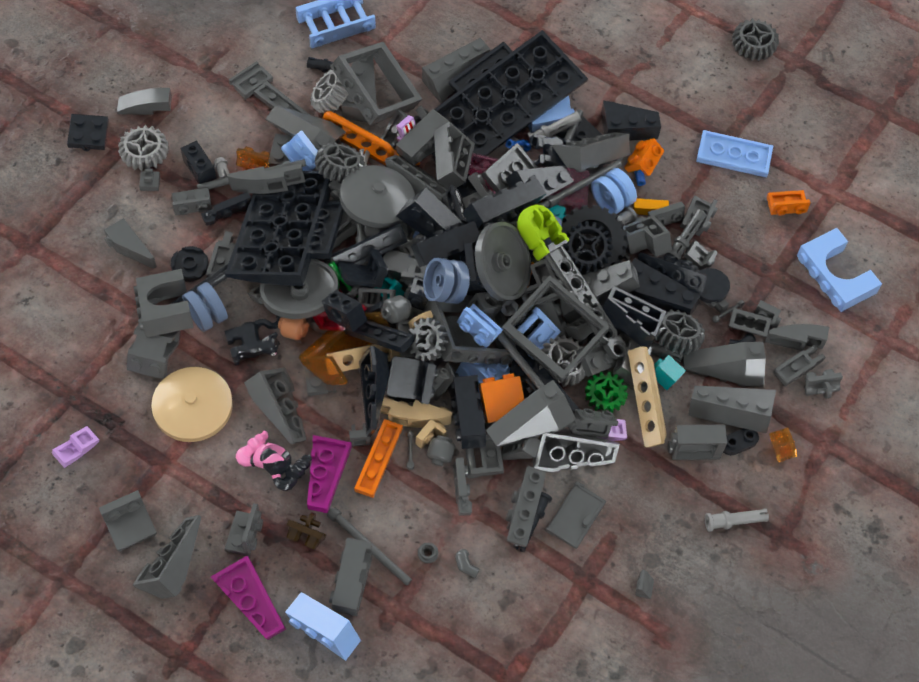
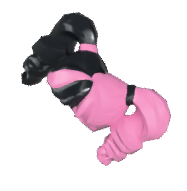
(273, 460)

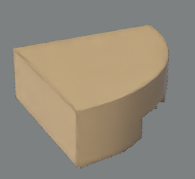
(428, 314)

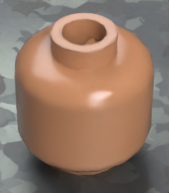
(293, 328)

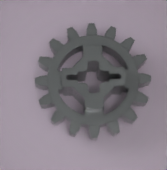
(428, 339)

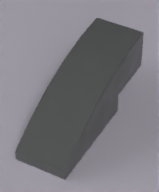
(145, 101)
(798, 336)

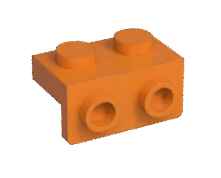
(645, 157)
(788, 202)

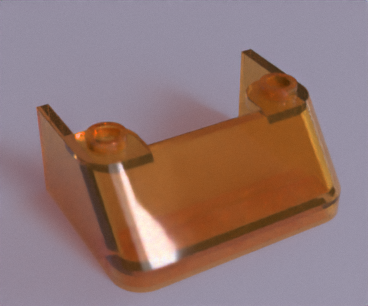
(332, 341)

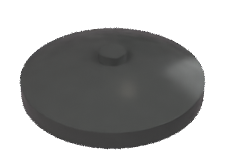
(375, 195)
(503, 261)
(304, 300)

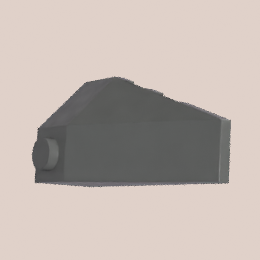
(735, 363)
(538, 414)
(571, 451)

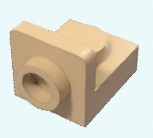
(429, 431)

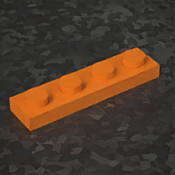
(378, 458)

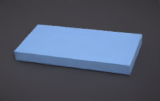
(734, 153)

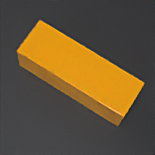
(643, 206)

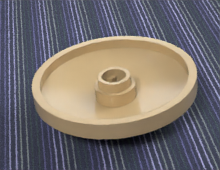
(192, 404)

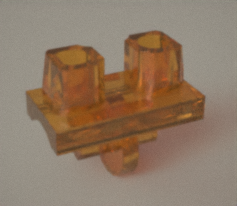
(249, 159)

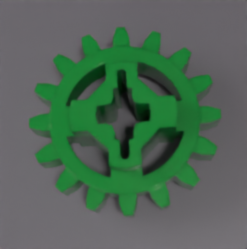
(597, 395)

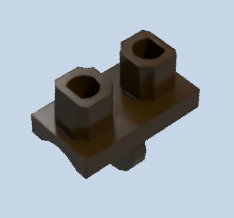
(314, 536)

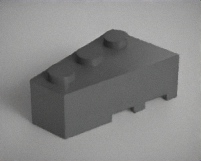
(420, 140)
(452, 155)
(351, 577)

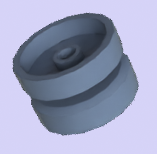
(446, 281)
(205, 306)

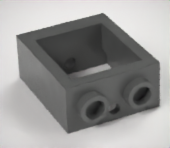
(697, 442)

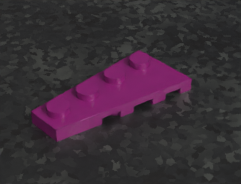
(326, 469)
(248, 593)

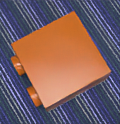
(500, 396)

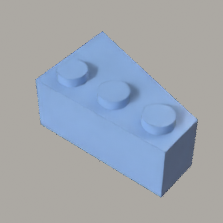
(323, 625)

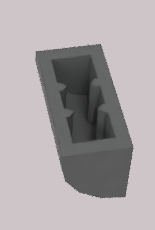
(749, 322)

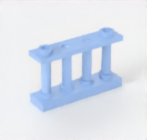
(325, 7)

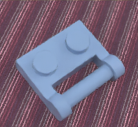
(542, 332)

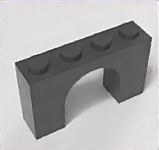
(162, 318)

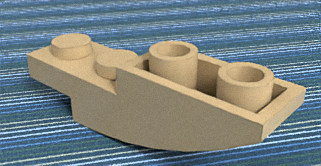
(416, 415)

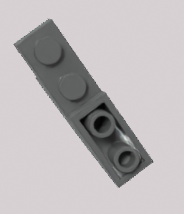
(269, 181)

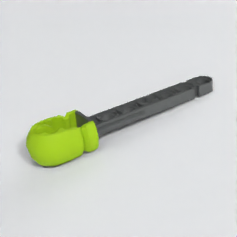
(538, 224)

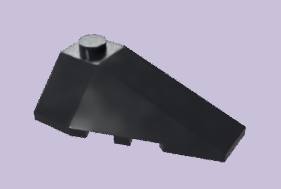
(374, 379)

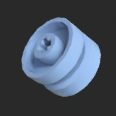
(614, 191)

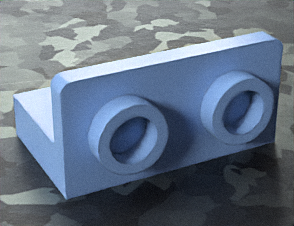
(301, 148)

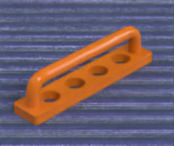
(361, 136)

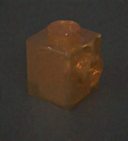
(783, 444)

